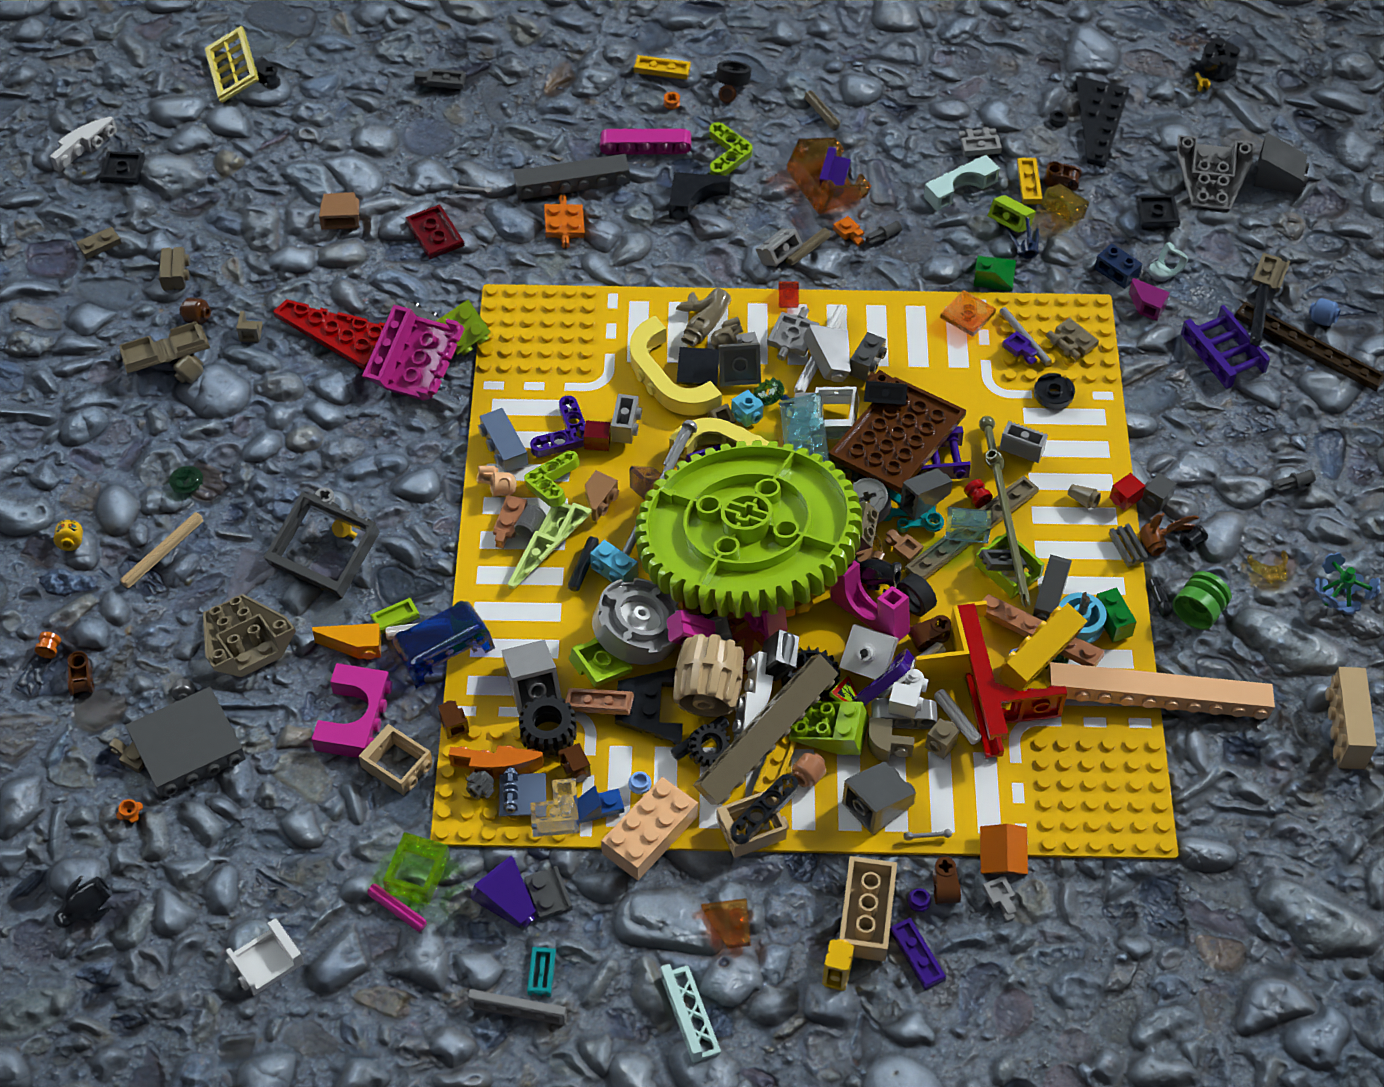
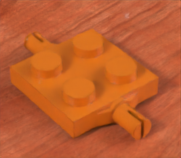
(564, 221)

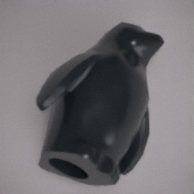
(879, 572)
(83, 902)

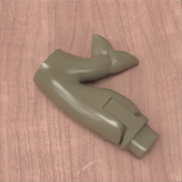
(710, 312)

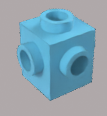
(747, 408)

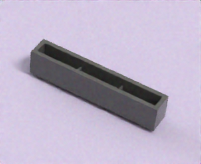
(571, 176)

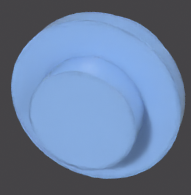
(639, 783)

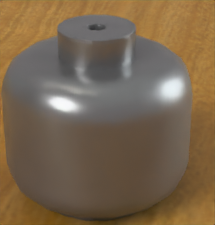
(182, 688)

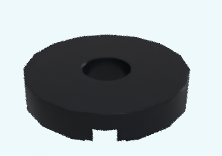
(1054, 400)

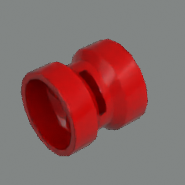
(978, 493)

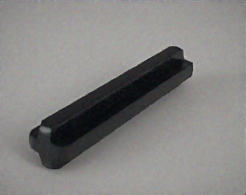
(583, 564)
(680, 750)

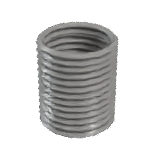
(529, 521)

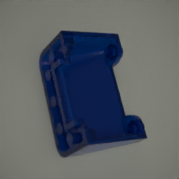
(440, 640)

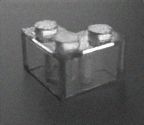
(559, 815)

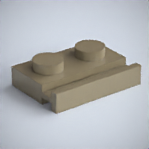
(1270, 272)

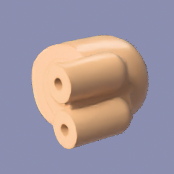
(500, 482)

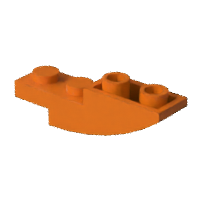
(496, 763)

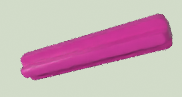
(397, 907)

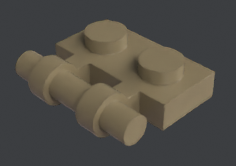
(1076, 337)

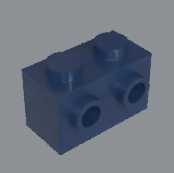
(1118, 265)

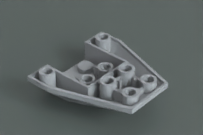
(1213, 172)

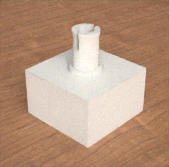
(868, 652)

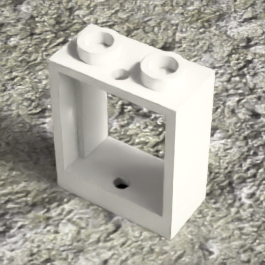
(846, 395)

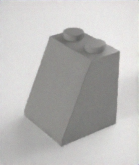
(530, 672)

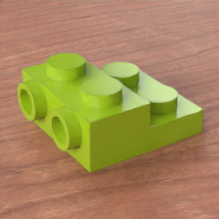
(474, 327)
(597, 663)

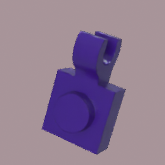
(1020, 345)

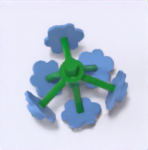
(1347, 580)

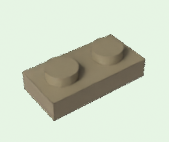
(98, 242)

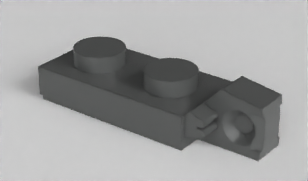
(441, 78)

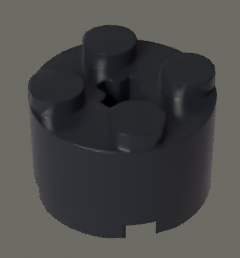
(1219, 60)

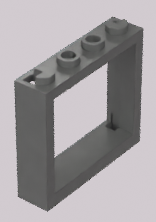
(292, 523)

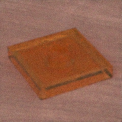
(968, 313)

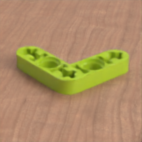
(739, 150)
(543, 477)

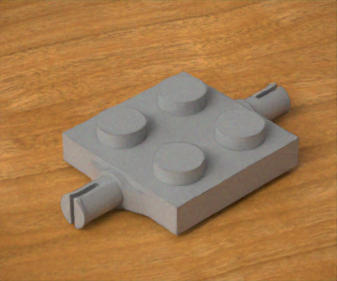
(789, 332)

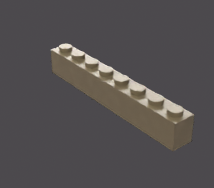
(765, 730)

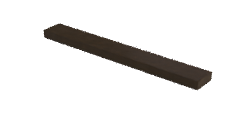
(1314, 348)

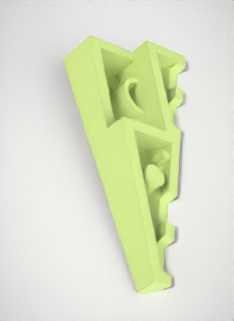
(555, 528)

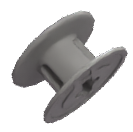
(876, 492)

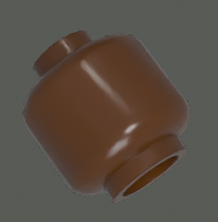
(195, 310)

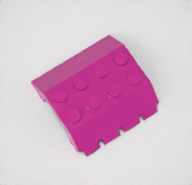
(412, 354)

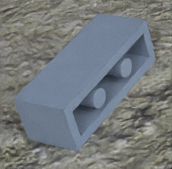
(503, 440)

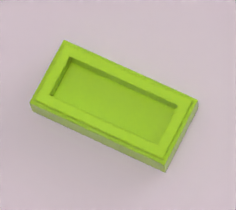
(396, 615)

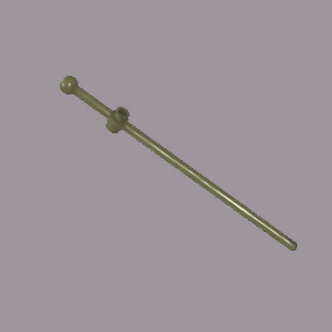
(996, 463)

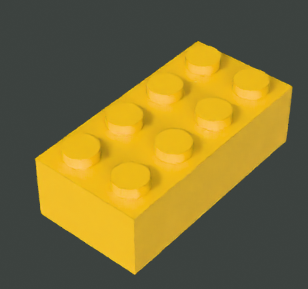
(1042, 647)

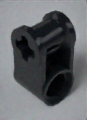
(267, 73)

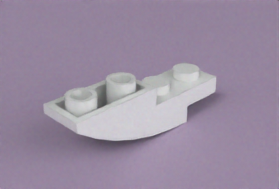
(83, 139)
(757, 693)

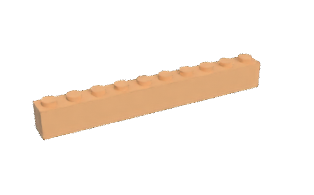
(1163, 690)

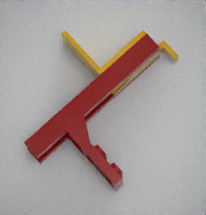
(972, 662)

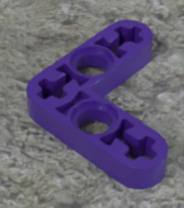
(571, 439)
(899, 667)

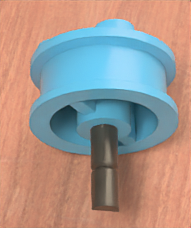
(1092, 610)

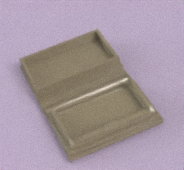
(146, 353)

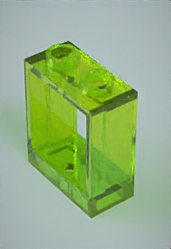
(421, 847)

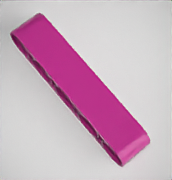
(645, 141)

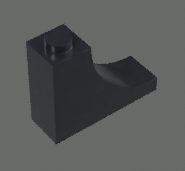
(693, 188)

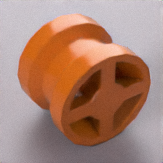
(47, 645)

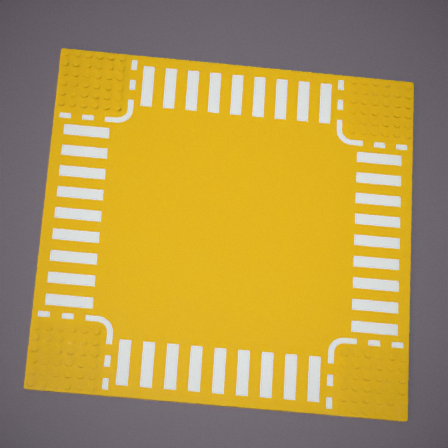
(1076, 781)

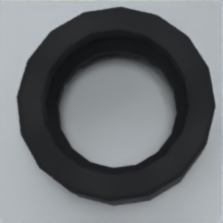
(733, 73)
(920, 594)

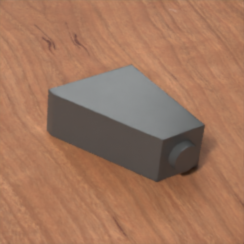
(924, 492)
(1052, 587)

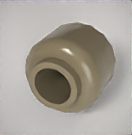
(188, 369)

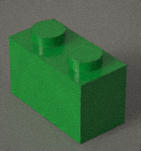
(1119, 620)

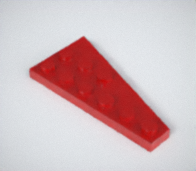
(340, 332)

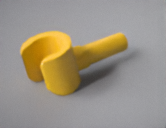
(1202, 82)

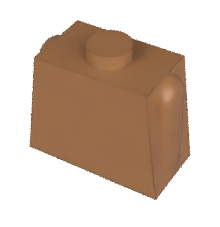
(339, 211)

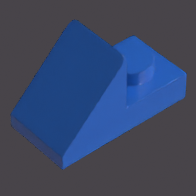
(599, 805)

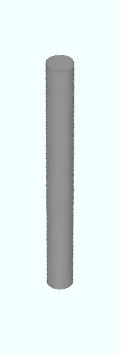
(1018, 327)

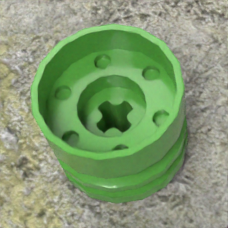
(1202, 600)

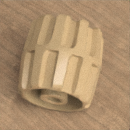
(708, 676)

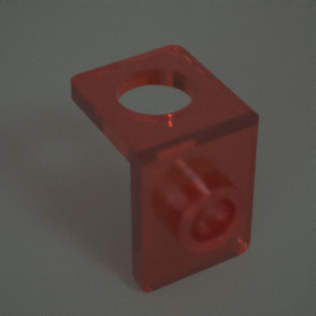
(788, 294)

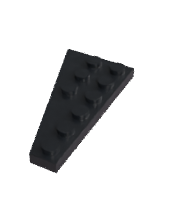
(1100, 114)

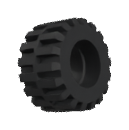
(547, 710)

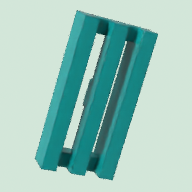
(540, 990)

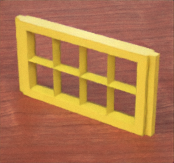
(239, 86)

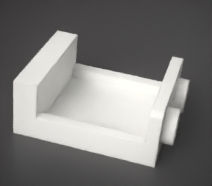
(265, 959)

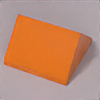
(1003, 849)

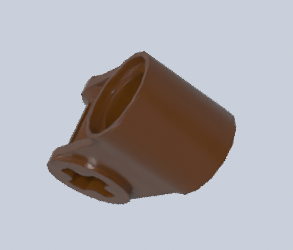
(1059, 173)
(928, 632)
(79, 678)
(945, 882)

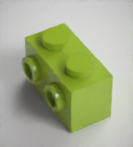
(1011, 213)

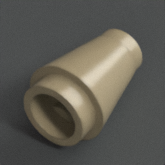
(1086, 496)

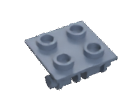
(519, 791)

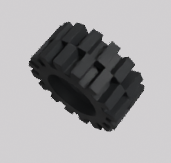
(695, 743)

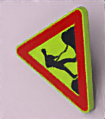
(844, 690)

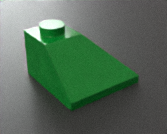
(994, 273)

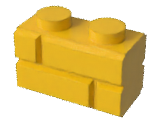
(837, 964)

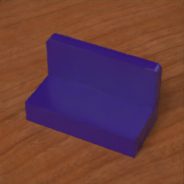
(835, 168)

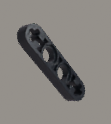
(762, 807)

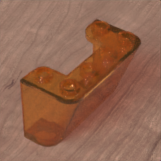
(806, 167)

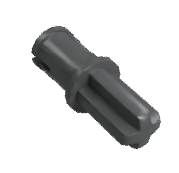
(883, 232)
(1294, 480)

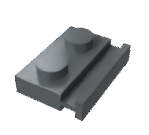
(548, 893)

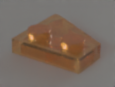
(730, 921)

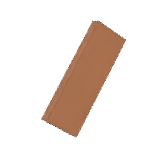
(600, 701)

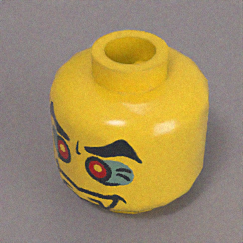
(68, 535)

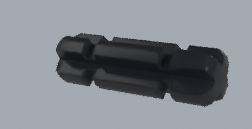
(1159, 596)

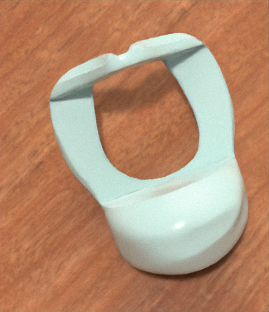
(1159, 271)

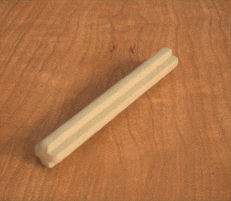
(161, 550)

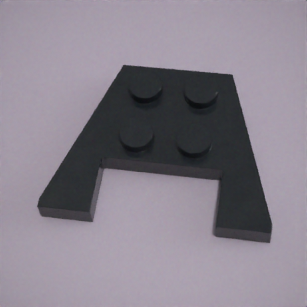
(646, 705)

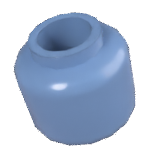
(1324, 312)

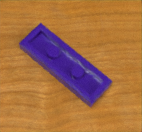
(917, 954)

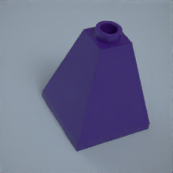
(505, 894)

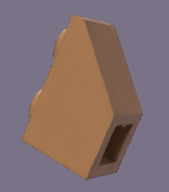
(599, 493)

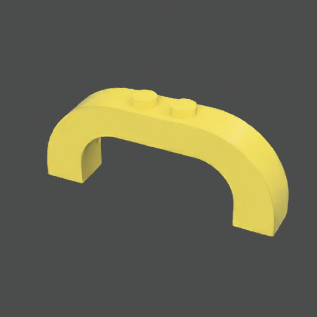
(674, 398)
(715, 432)

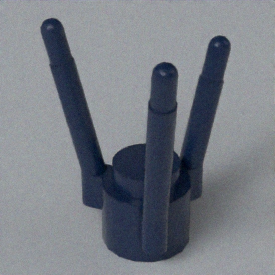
(1028, 248)

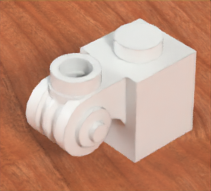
(906, 697)

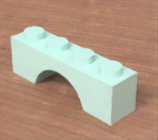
(980, 173)

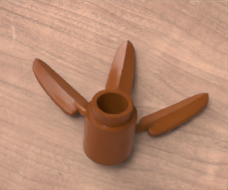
(1154, 538)

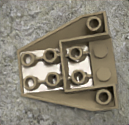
(244, 635)

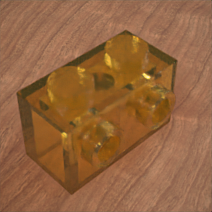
(1065, 203)

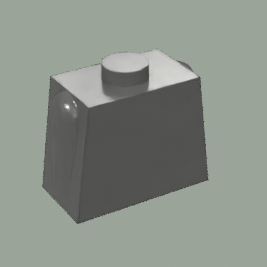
(781, 653)

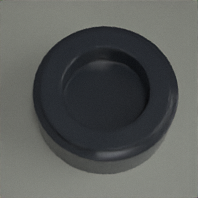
(1058, 118)

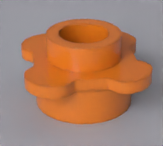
(127, 805)

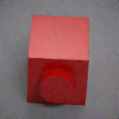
(1127, 491)

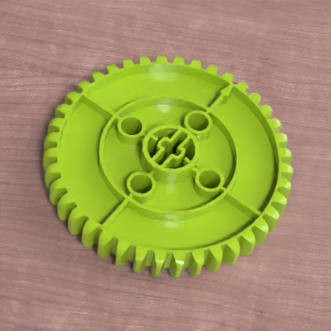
(749, 528)

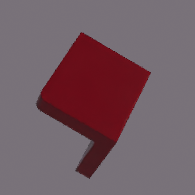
(597, 435)

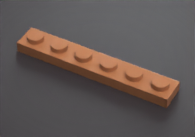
(1025, 625)

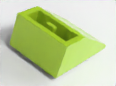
(833, 727)

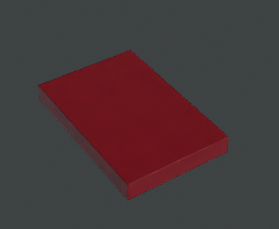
(434, 231)

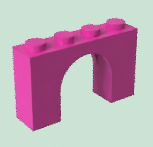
(886, 616)
(354, 737)

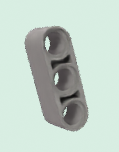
(923, 719)

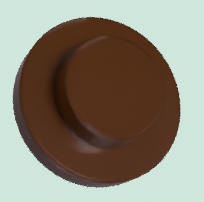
(727, 94)

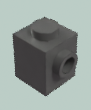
(1158, 492)

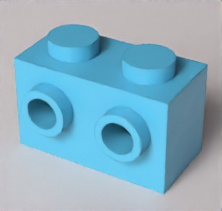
(613, 563)

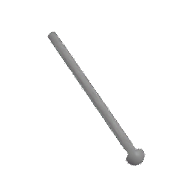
(687, 428)

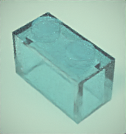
(968, 524)

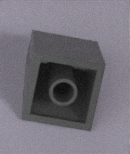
(1281, 166)
(877, 796)

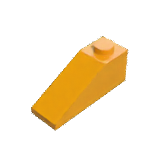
(354, 640)

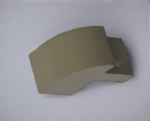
(883, 743)

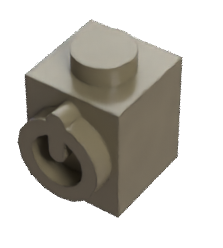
(942, 738)

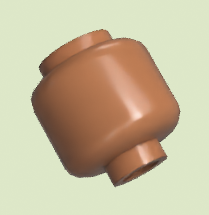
(809, 769)

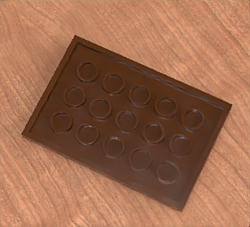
(897, 439)

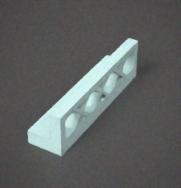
(676, 995)

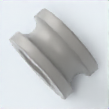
(326, 492)

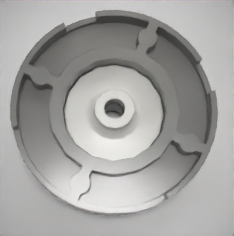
(633, 621)

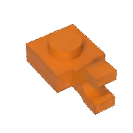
(850, 229)

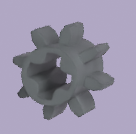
(480, 785)

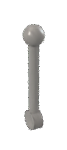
(487, 190)
(947, 833)

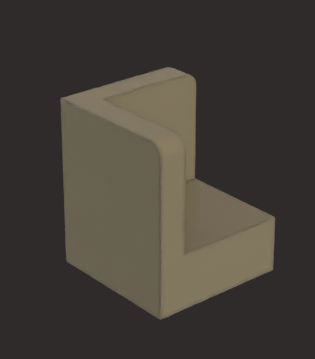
(248, 330)

